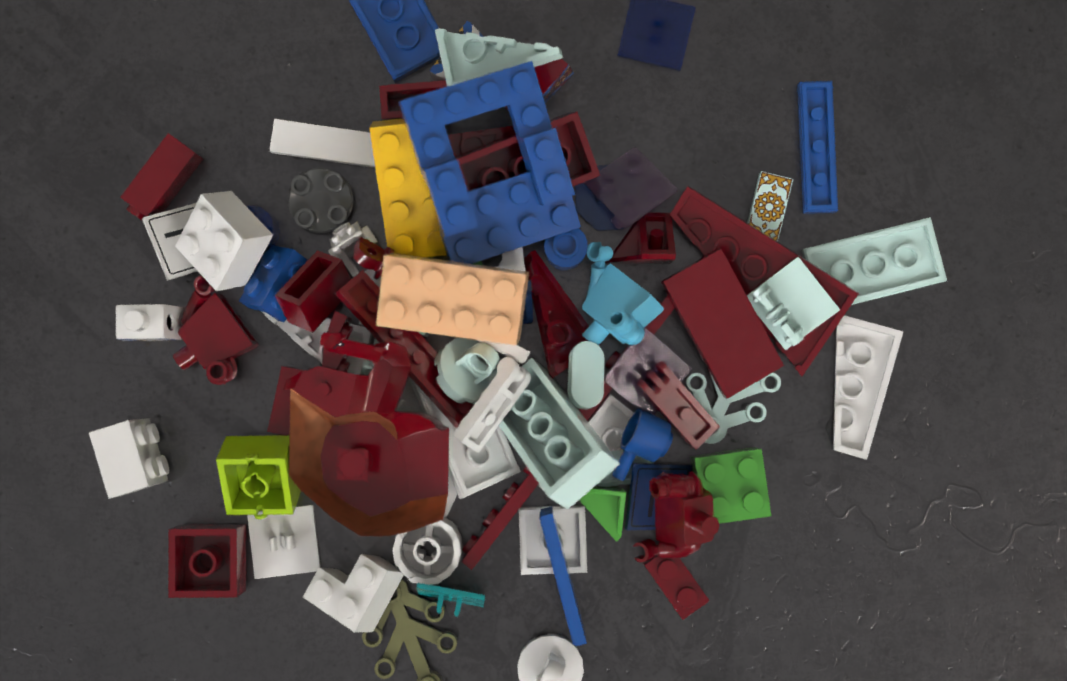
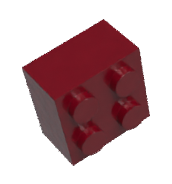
(207, 561)

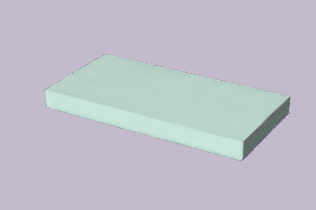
(883, 260)

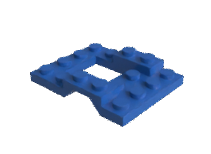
(508, 211)

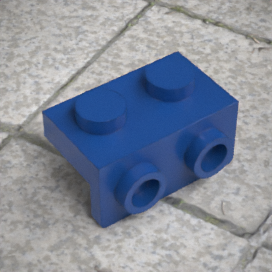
(273, 273)

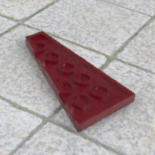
(755, 260)

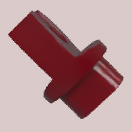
(370, 256)

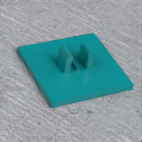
(450, 595)

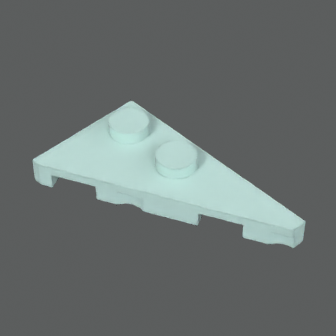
(475, 56)

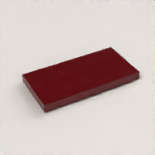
(722, 323)

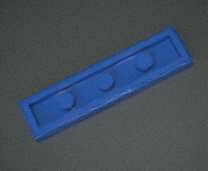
(817, 147)
(562, 576)

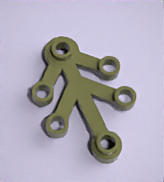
(407, 631)

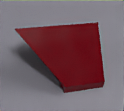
(647, 241)

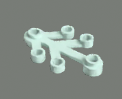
(722, 404)

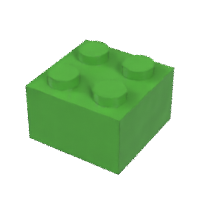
(735, 482)

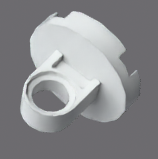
(550, 659)

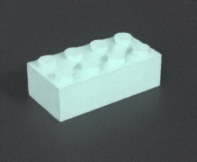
(556, 439)

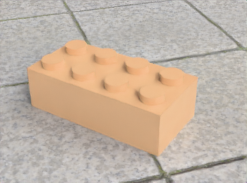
(452, 298)

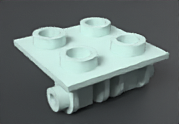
(792, 303)

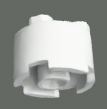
(423, 568)

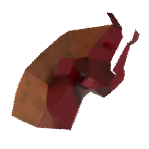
(359, 454)

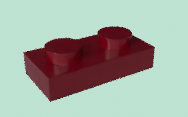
(677, 584)

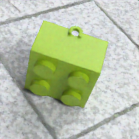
(257, 476)

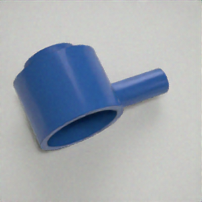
(566, 249)
(645, 437)

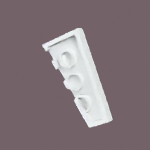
(862, 376)

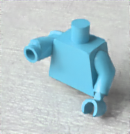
(616, 301)

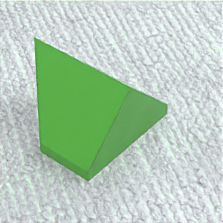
(607, 507)

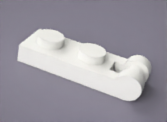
(493, 404)

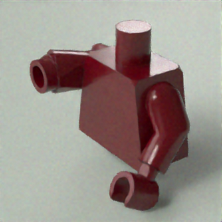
(212, 334)
(681, 516)

